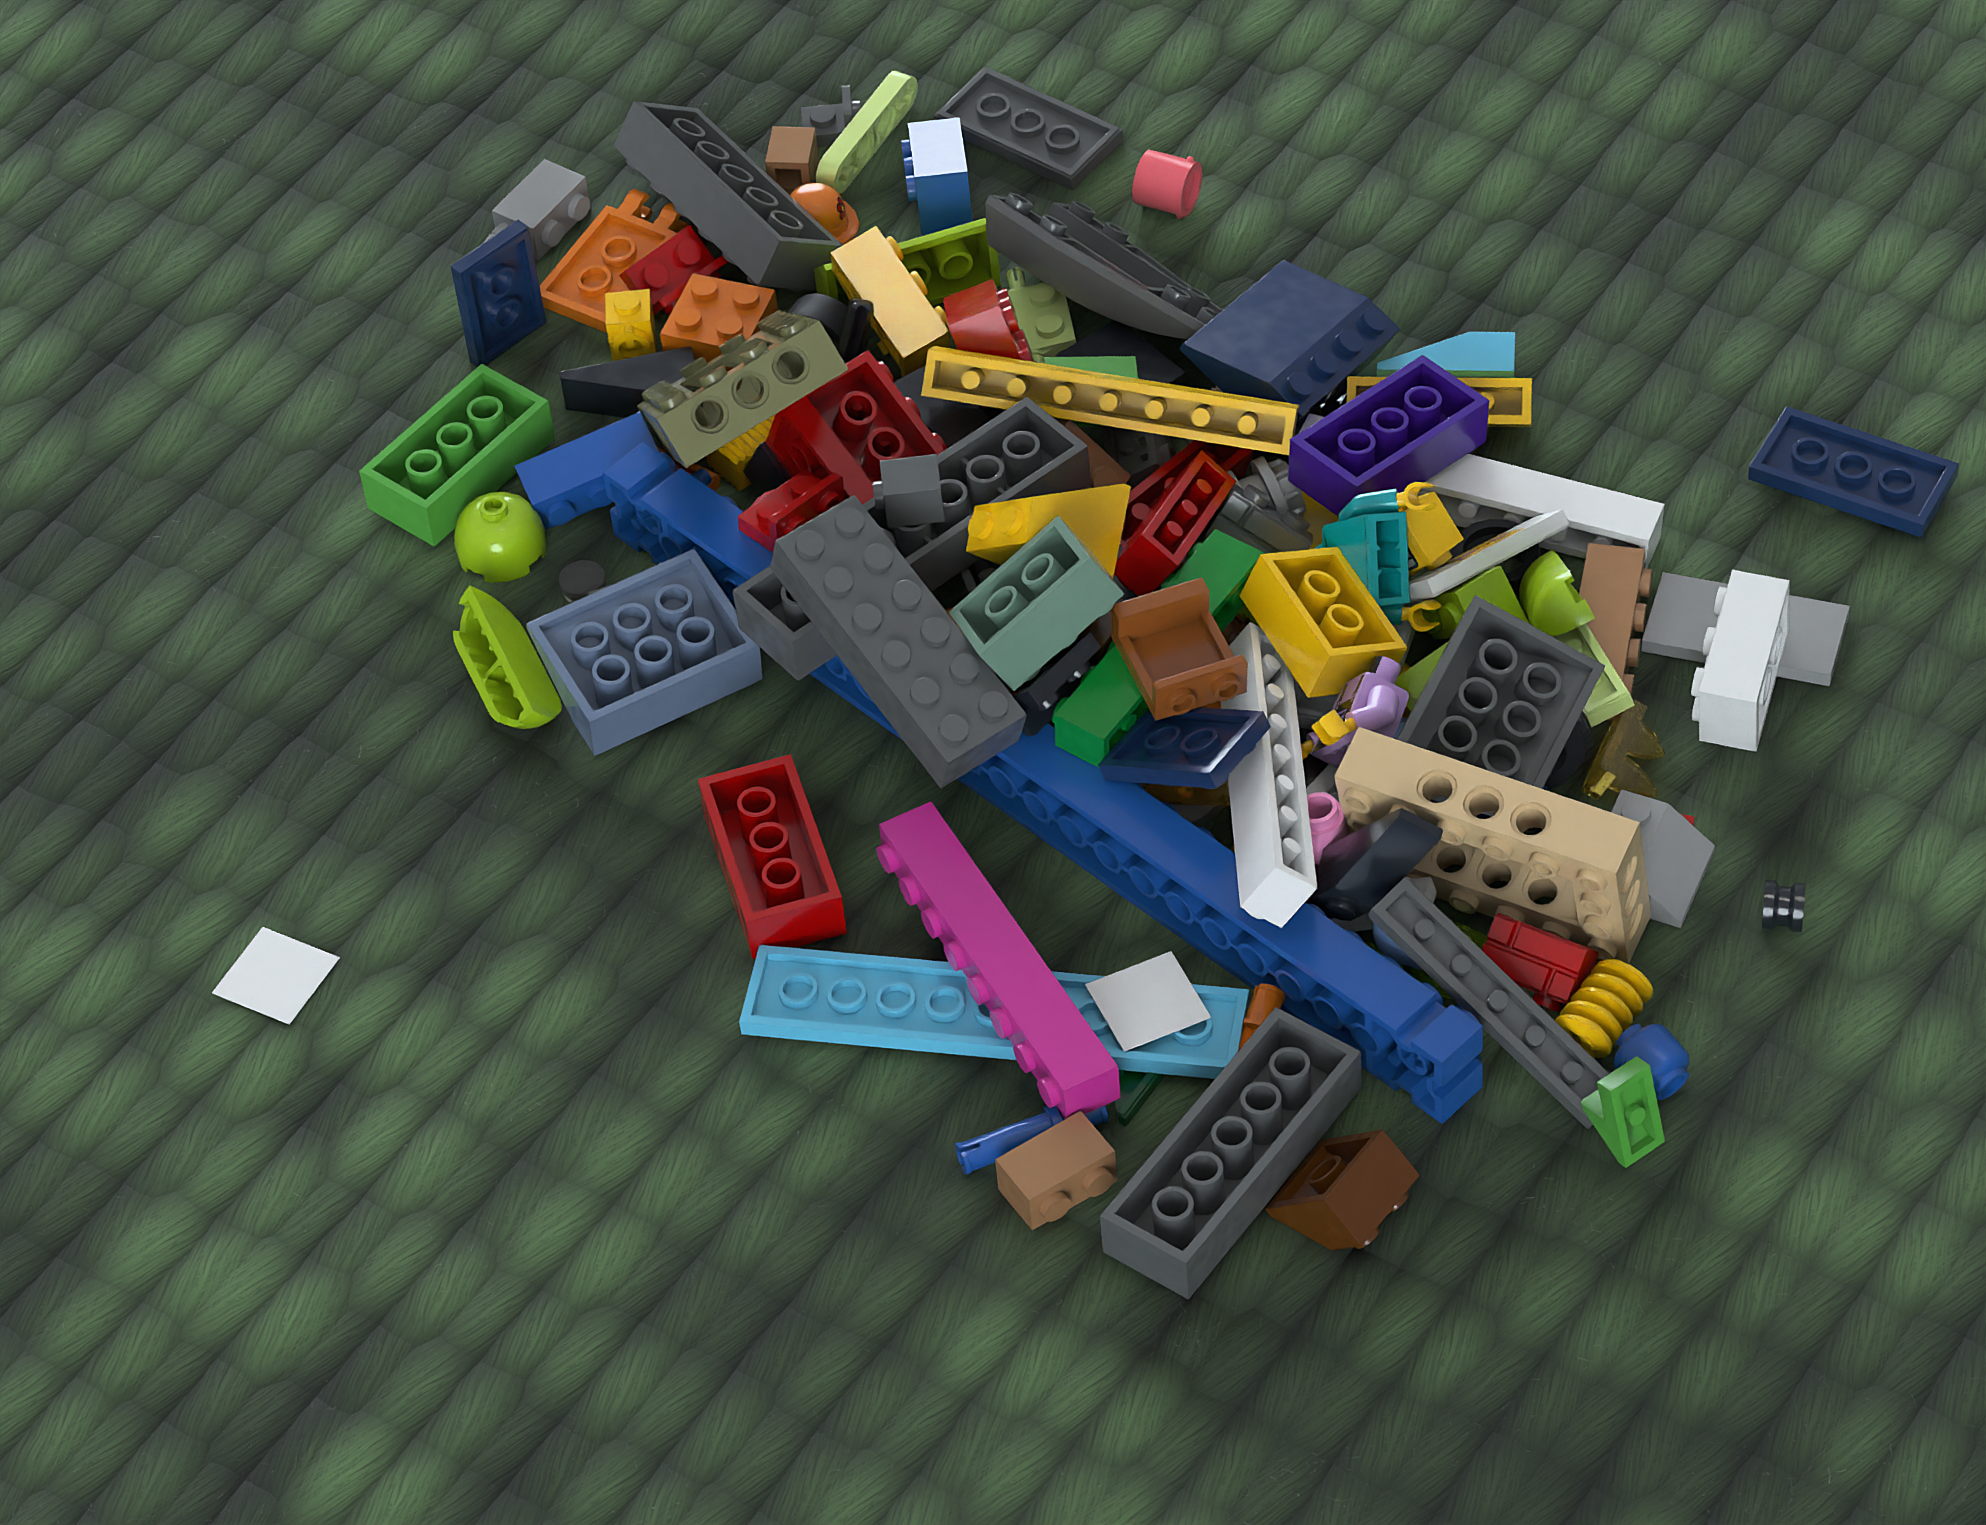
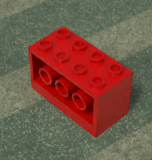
(852, 428)

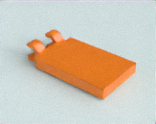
(602, 253)

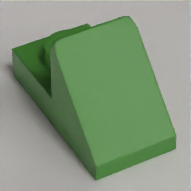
(1626, 1112)

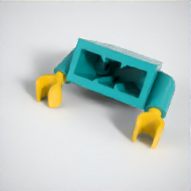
(1374, 542)

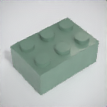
(1036, 603)

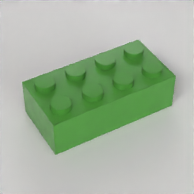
(457, 453)

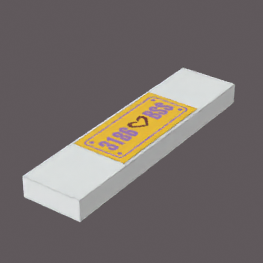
(1486, 555)

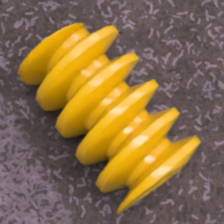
(1605, 1006)

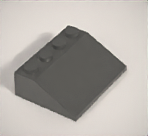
(1502, 696)

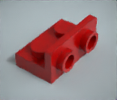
(670, 268)
(791, 507)

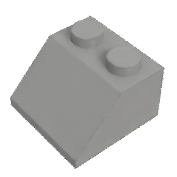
(1673, 855)

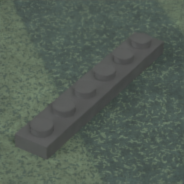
(1489, 995)

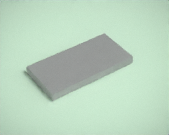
(1686, 610)

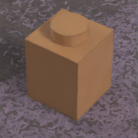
(792, 156)

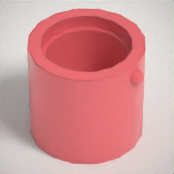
(1167, 183)

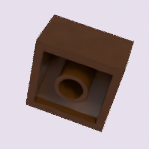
(1345, 1190)

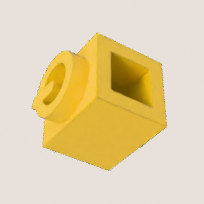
(630, 324)

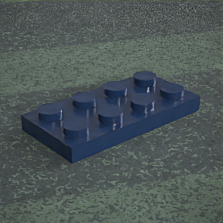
(1853, 471)

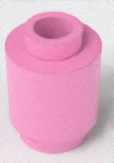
(1326, 822)

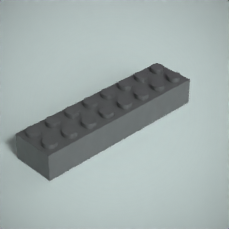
(1003, 460)

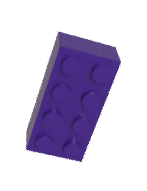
(1389, 436)

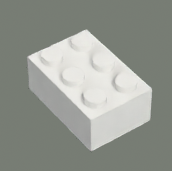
(1741, 660)

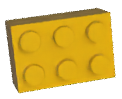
(1319, 617)

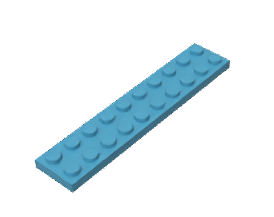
(932, 1010)

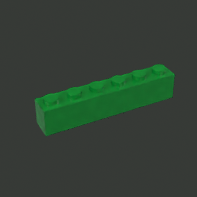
(1107, 696)

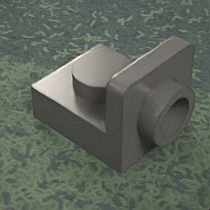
(830, 119)

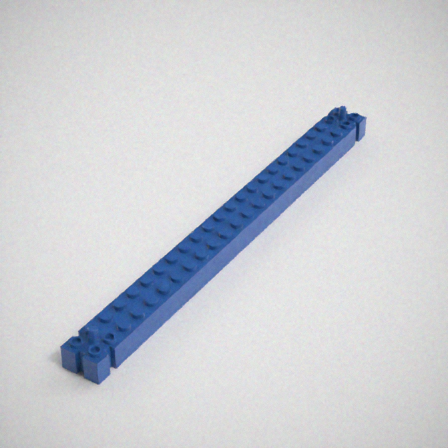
(1121, 836)

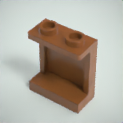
(1177, 650)

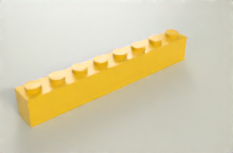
(1111, 400)

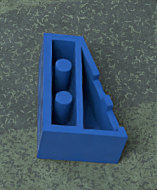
(937, 174)

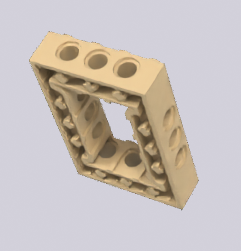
(1580, 858)

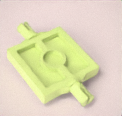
(1041, 315)

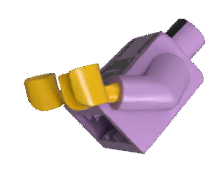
(1363, 702)

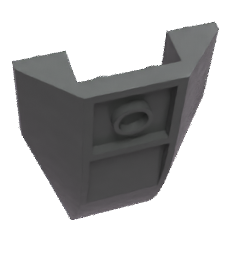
(1096, 266)

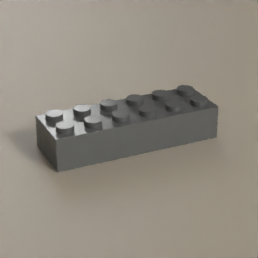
(725, 195)
(897, 641)
(1231, 1152)

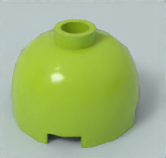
(499, 537)

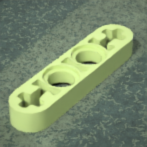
(867, 131)

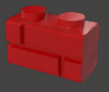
(1539, 960)

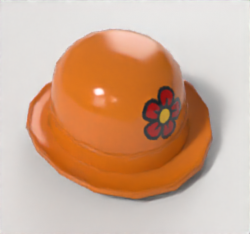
(828, 209)

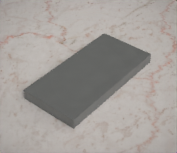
(1031, 128)

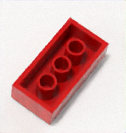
(772, 855)

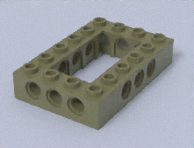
(768, 374)

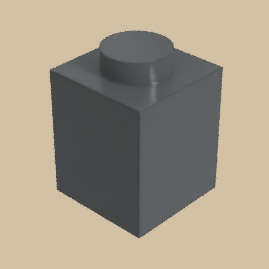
(910, 491)

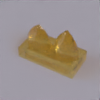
(1612, 766)

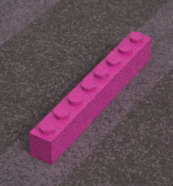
(998, 962)

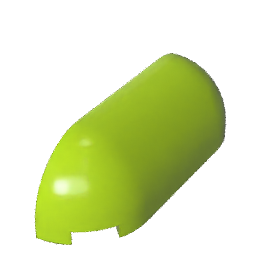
(1550, 598)
(504, 663)

